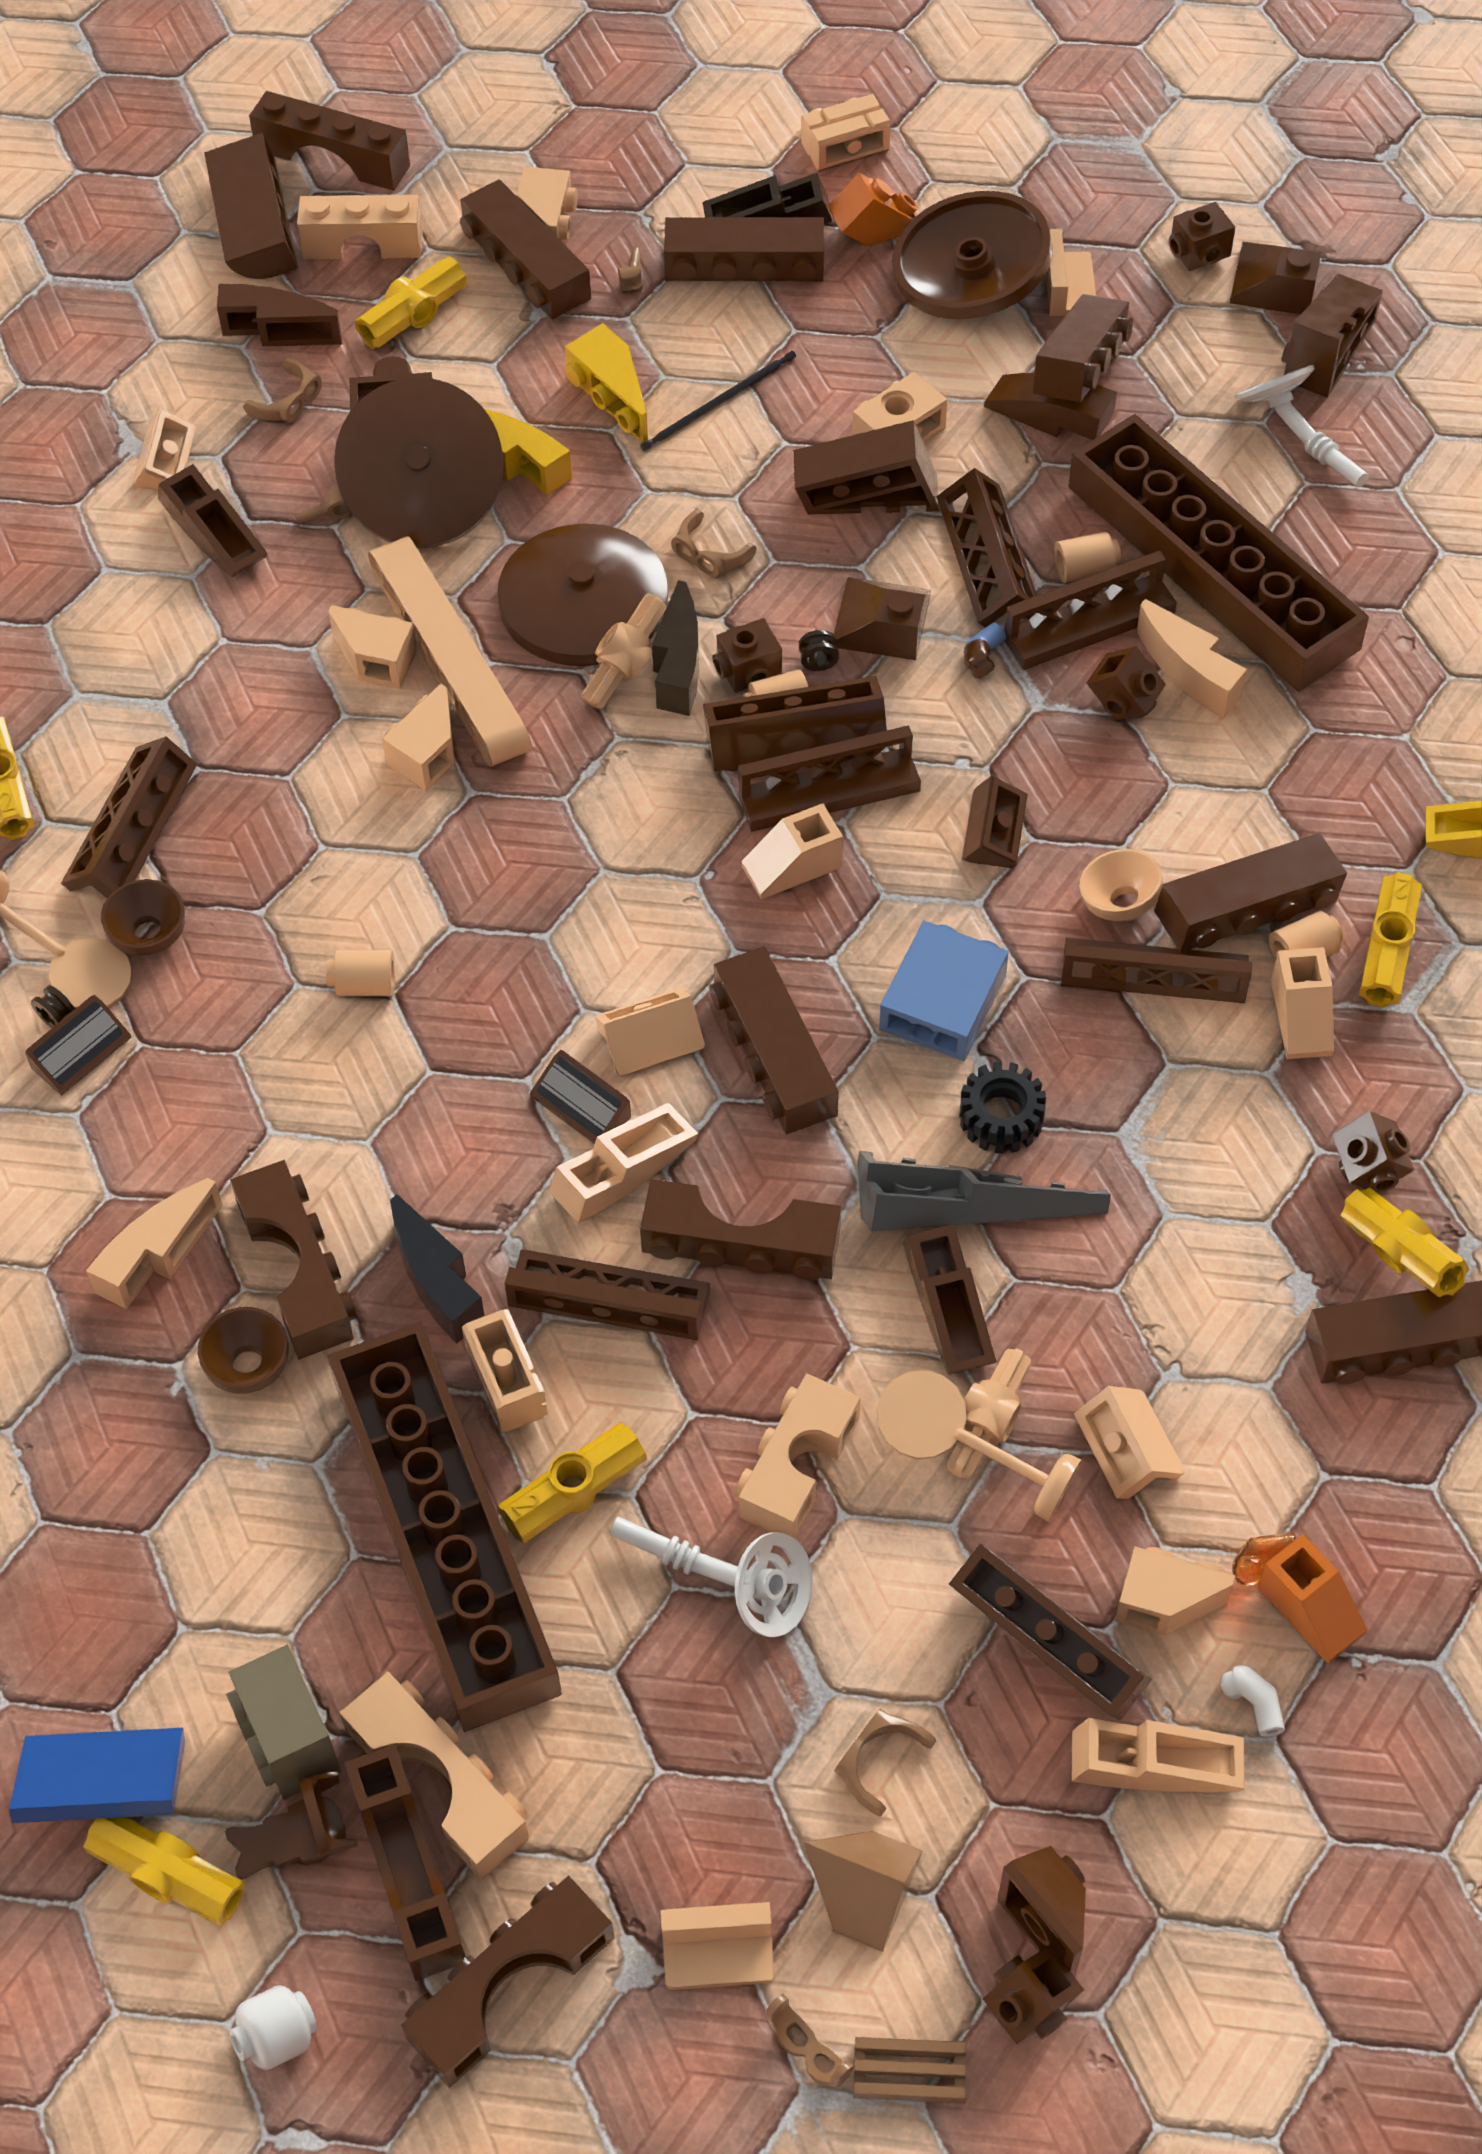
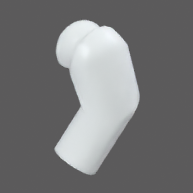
(1259, 1692)

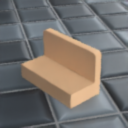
(1067, 277)
(651, 1031)
(1127, 1440)
(717, 1946)

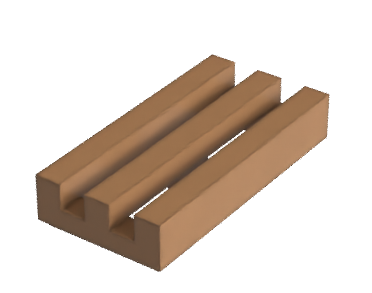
(911, 2048)

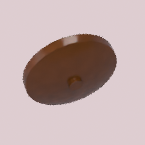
(972, 255)
(419, 462)
(573, 586)

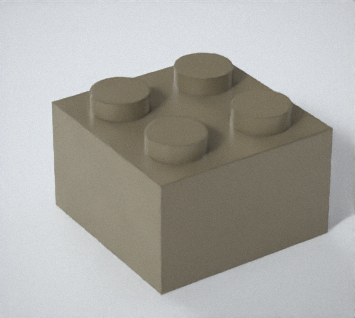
(280, 1721)

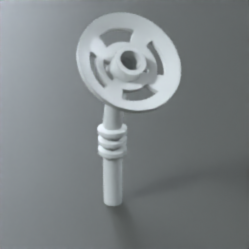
(1316, 443)
(756, 1582)

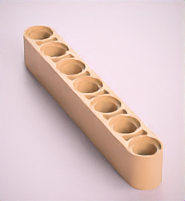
(450, 652)

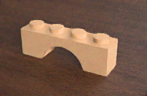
(480, 1821)

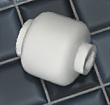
(273, 2027)

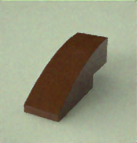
(276, 316)
(1015, 399)
(210, 521)
(949, 1299)

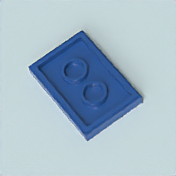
(98, 1775)

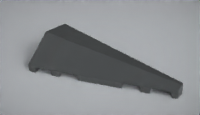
(933, 1196)

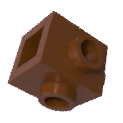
(1202, 236)
(747, 654)
(1126, 684)
(1373, 1152)
(1024, 2002)

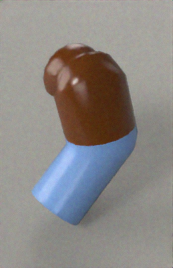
(979, 647)

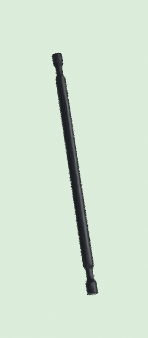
(718, 400)

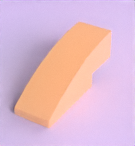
(1191, 659)
(621, 1162)
(154, 1243)
(1156, 1757)

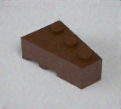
(1331, 332)
(867, 471)

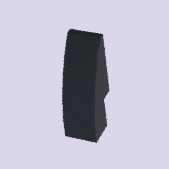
(435, 1270)

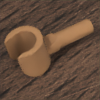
(631, 276)
(335, 507)

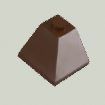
(1275, 277)
(881, 618)
(1047, 1902)

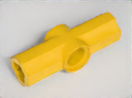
(411, 302)
(14, 805)
(1388, 958)
(1404, 1242)
(547, 1500)
(165, 1868)

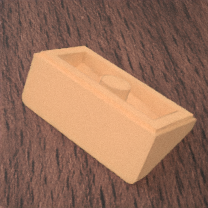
(163, 450)

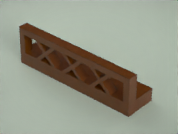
(995, 532)
(1088, 616)
(837, 785)
(131, 818)
(1156, 970)
(607, 1302)

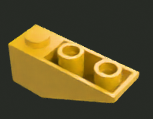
(606, 372)

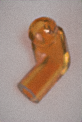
(1255, 1553)

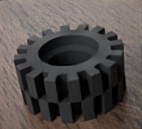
(1002, 1130)

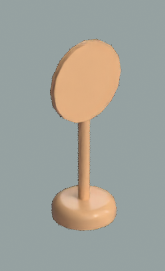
(80, 967)
(926, 1416)

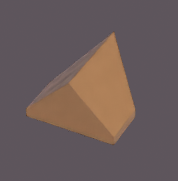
(863, 1882)

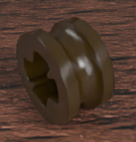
(818, 650)
(52, 1006)

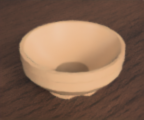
(1118, 874)

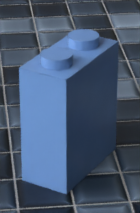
(943, 990)

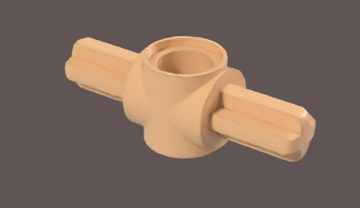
(624, 651)
(990, 1411)

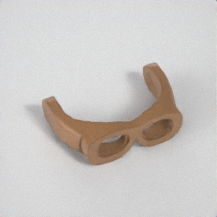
(281, 409)
(720, 562)
(879, 1724)
(784, 2019)

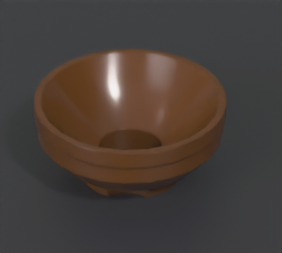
(139, 904)
(238, 1332)

